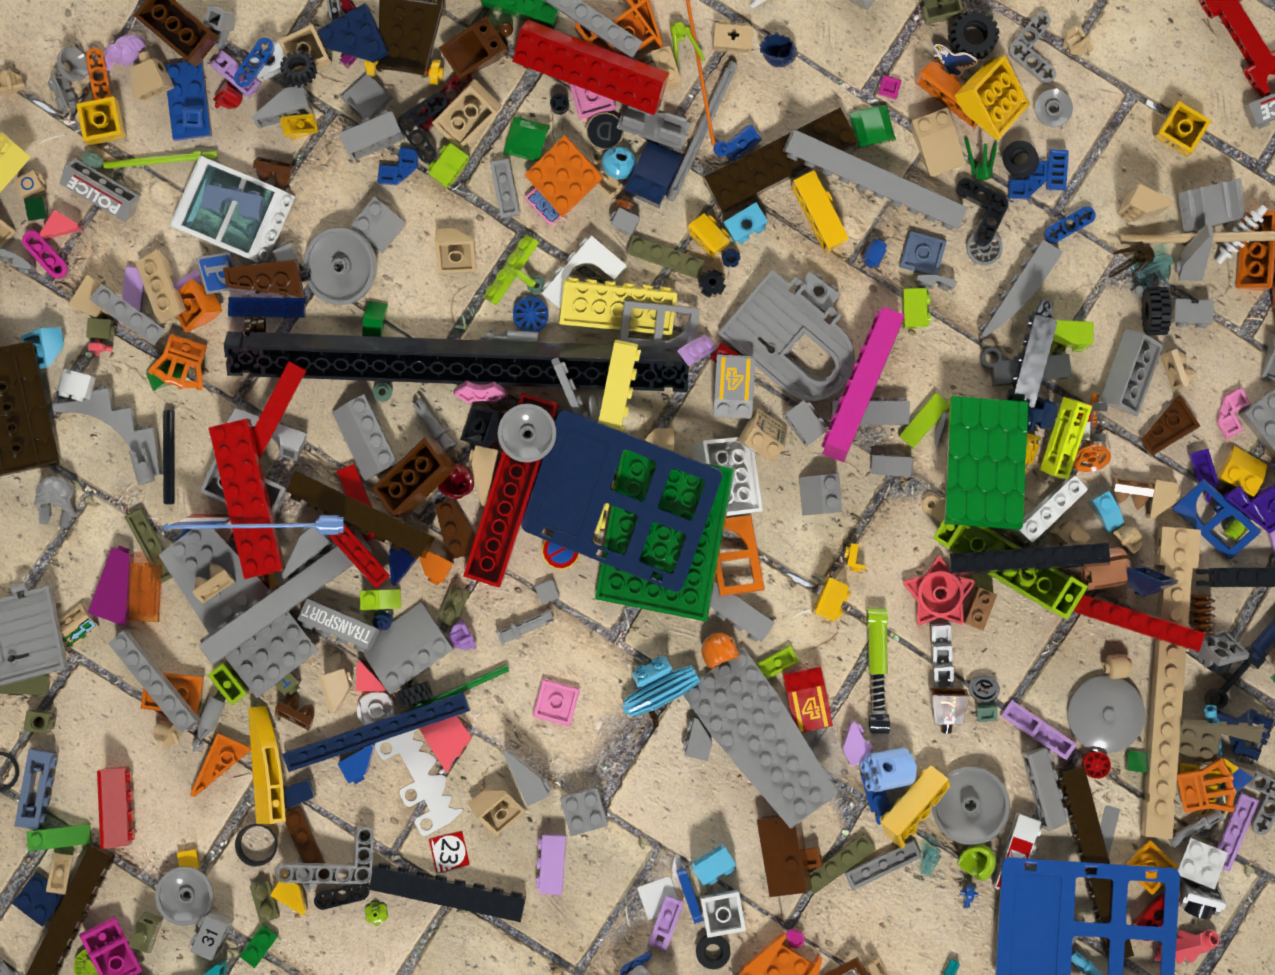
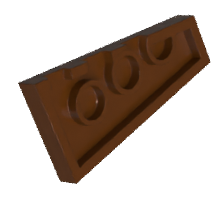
(272, 277)

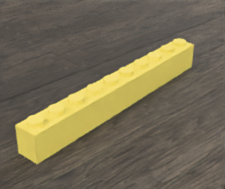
(617, 392)

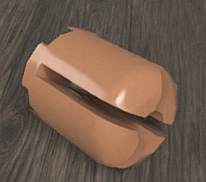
(1108, 575)

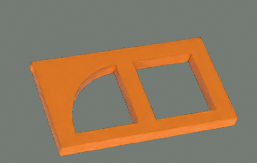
(744, 529)

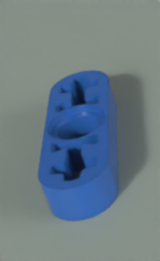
(266, 54)
(1055, 227)
(689, 895)

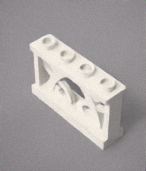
(1050, 509)

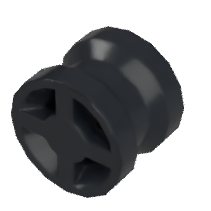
(557, 101)

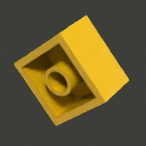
(101, 121)
(1182, 129)

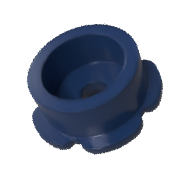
(730, 253)

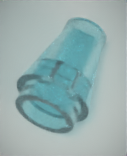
(929, 860)

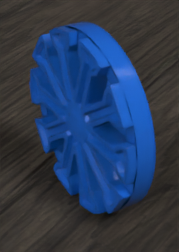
(530, 314)

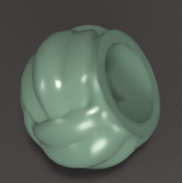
(92, 159)

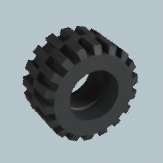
(977, 20)

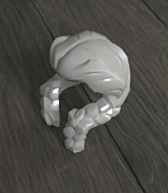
(59, 493)

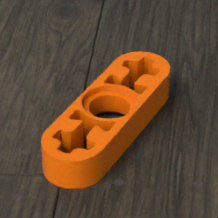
(90, 63)

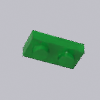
(258, 946)

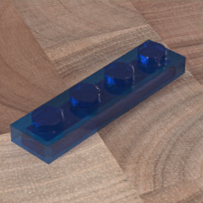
(267, 307)

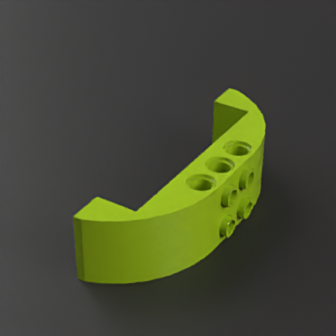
(1044, 587)

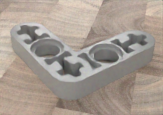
(1026, 45)
(1269, 797)

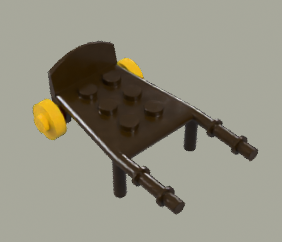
(409, 35)

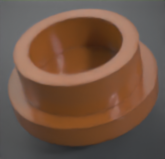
(624, 203)

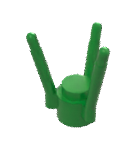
(983, 170)

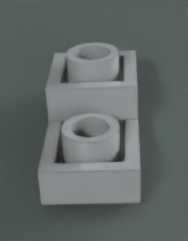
(18, 262)
(929, 281)
(892, 465)

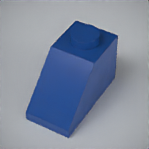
(357, 765)

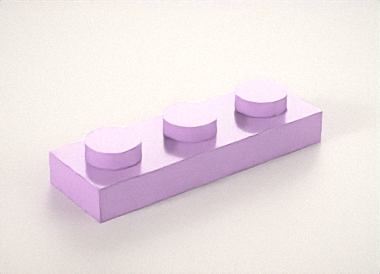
(697, 350)

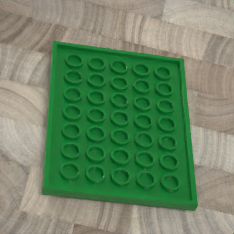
(663, 543)

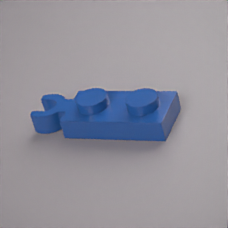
(877, 801)

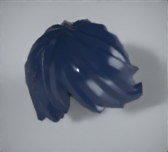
(778, 50)

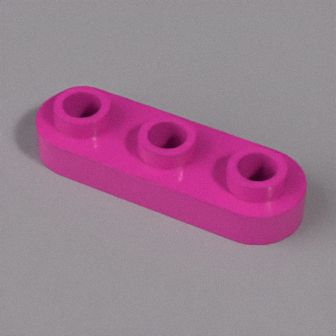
(38, 251)

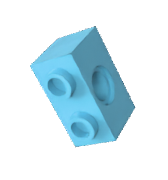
(753, 215)

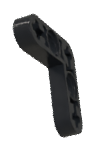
(417, 121)
(992, 210)

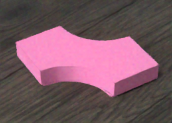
(473, 392)

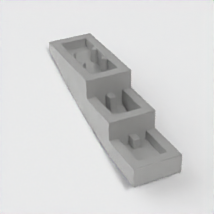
(942, 656)

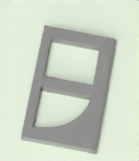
(685, 337)

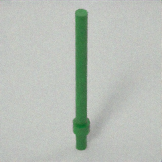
(466, 686)

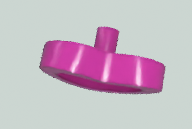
(795, 938)

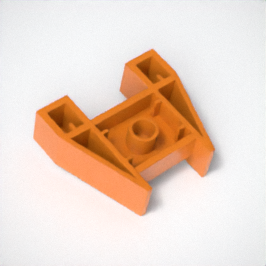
(637, 21)
(780, 960)

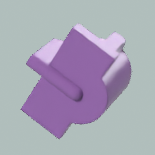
(461, 636)

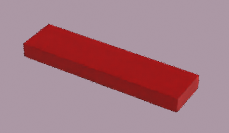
(354, 488)
(360, 557)

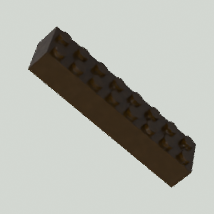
(770, 166)

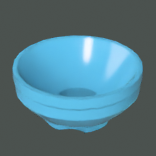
(615, 167)

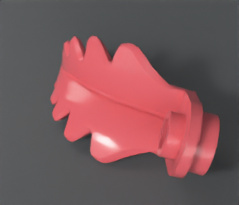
(1191, 945)

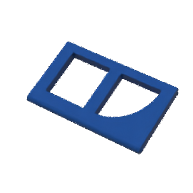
(1188, 511)

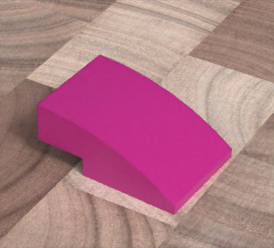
(110, 949)

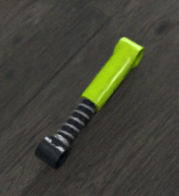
(878, 666)

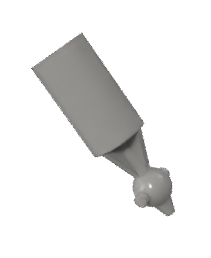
(520, 336)
(208, 720)

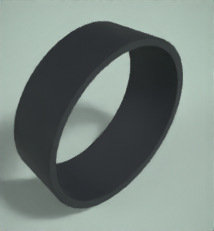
(243, 857)

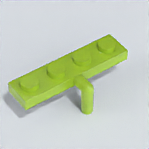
(512, 270)

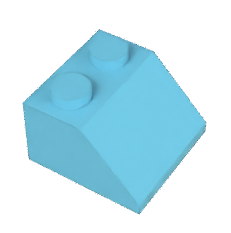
(713, 865)

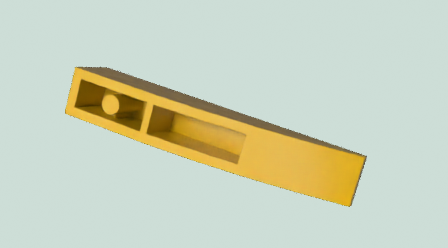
(265, 768)

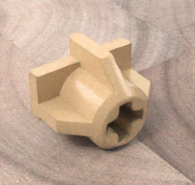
(1076, 41)
(10, 83)
(1129, 539)
(166, 734)

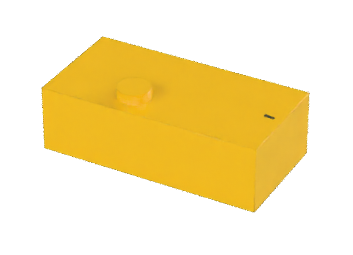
(819, 211)

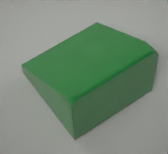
(1136, 761)

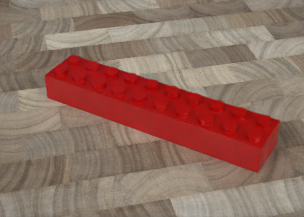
(504, 511)

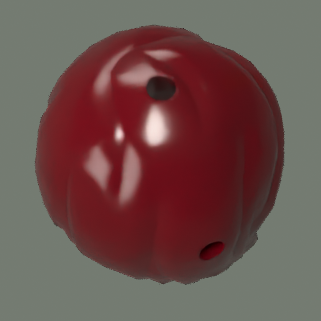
(458, 483)

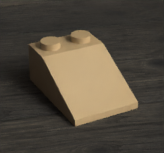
(467, 114)
(938, 142)

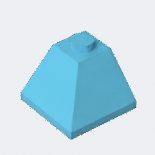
(46, 343)

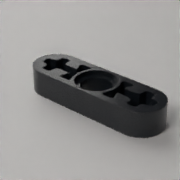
(357, 897)

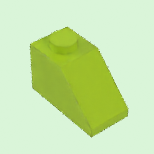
(380, 599)

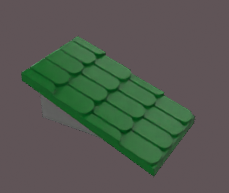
(986, 462)

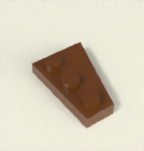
(1170, 427)

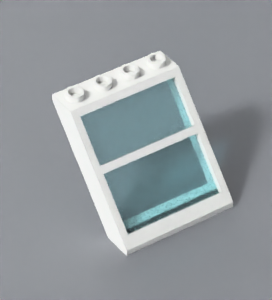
(228, 230)

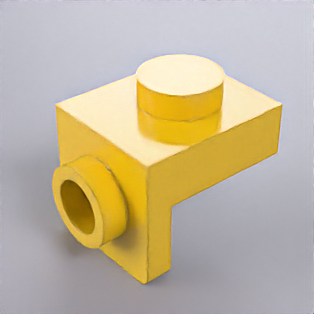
(851, 555)

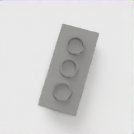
(659, 127)

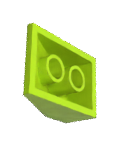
(1074, 334)

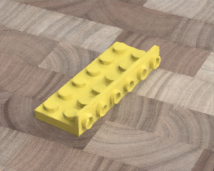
(602, 305)

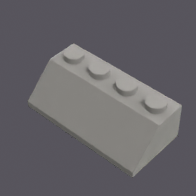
(1131, 372)
(365, 437)
(1044, 788)

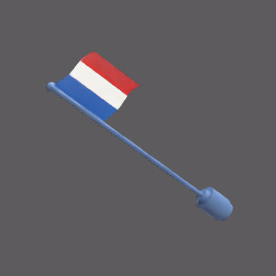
(325, 524)

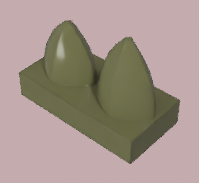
(453, 605)
(264, 903)

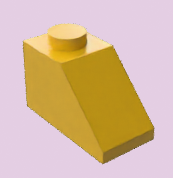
(291, 895)

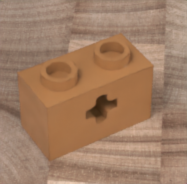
(979, 608)

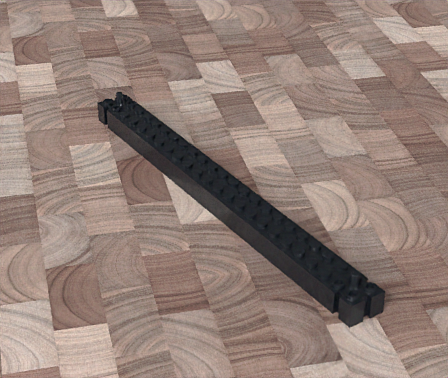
(445, 360)

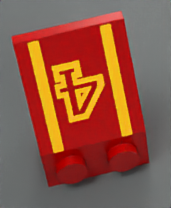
(808, 699)

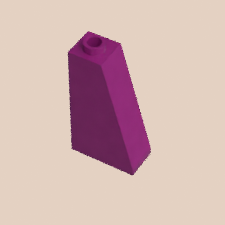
(113, 589)

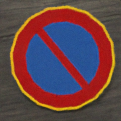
(558, 556)

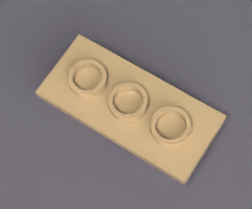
(158, 285)

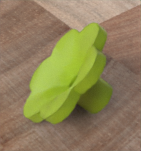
(379, 909)

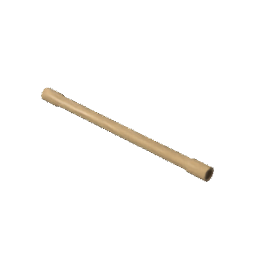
(1136, 239)

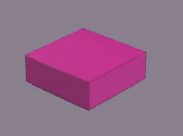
(889, 87)

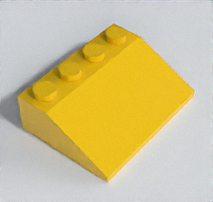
(993, 97)

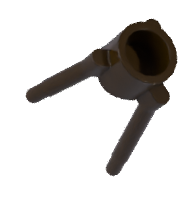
(1143, 255)

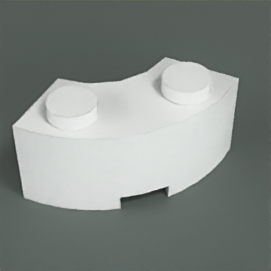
(75, 384)

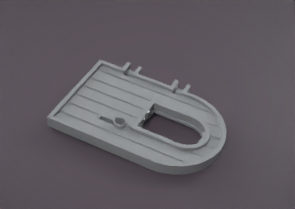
(781, 321)
(31, 628)

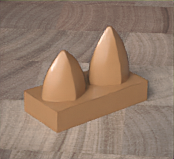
(1140, 491)

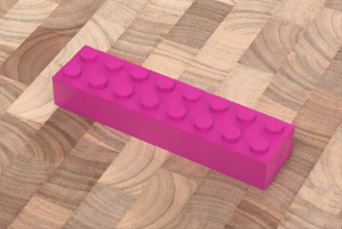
(863, 383)

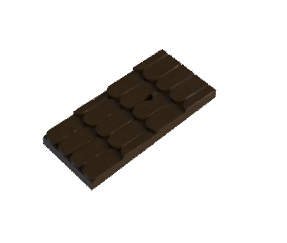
(26, 411)

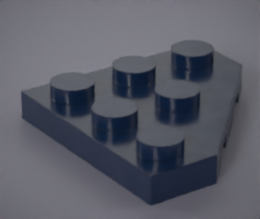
(355, 35)

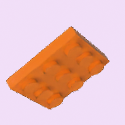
(564, 176)

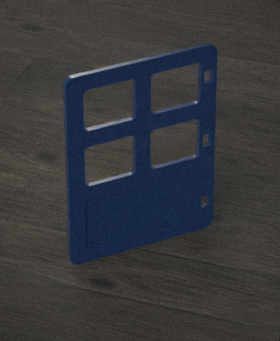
(577, 485)

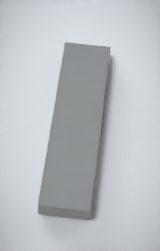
(882, 865)

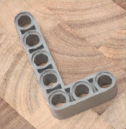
(333, 868)

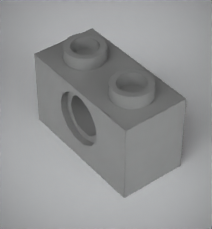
(830, 291)

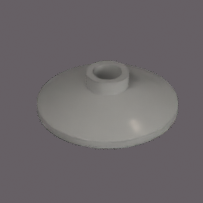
(1058, 100)
(594, 408)

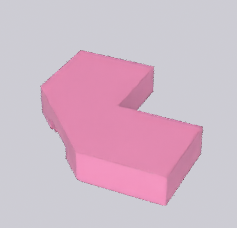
(1227, 420)

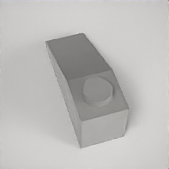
(1195, 255)

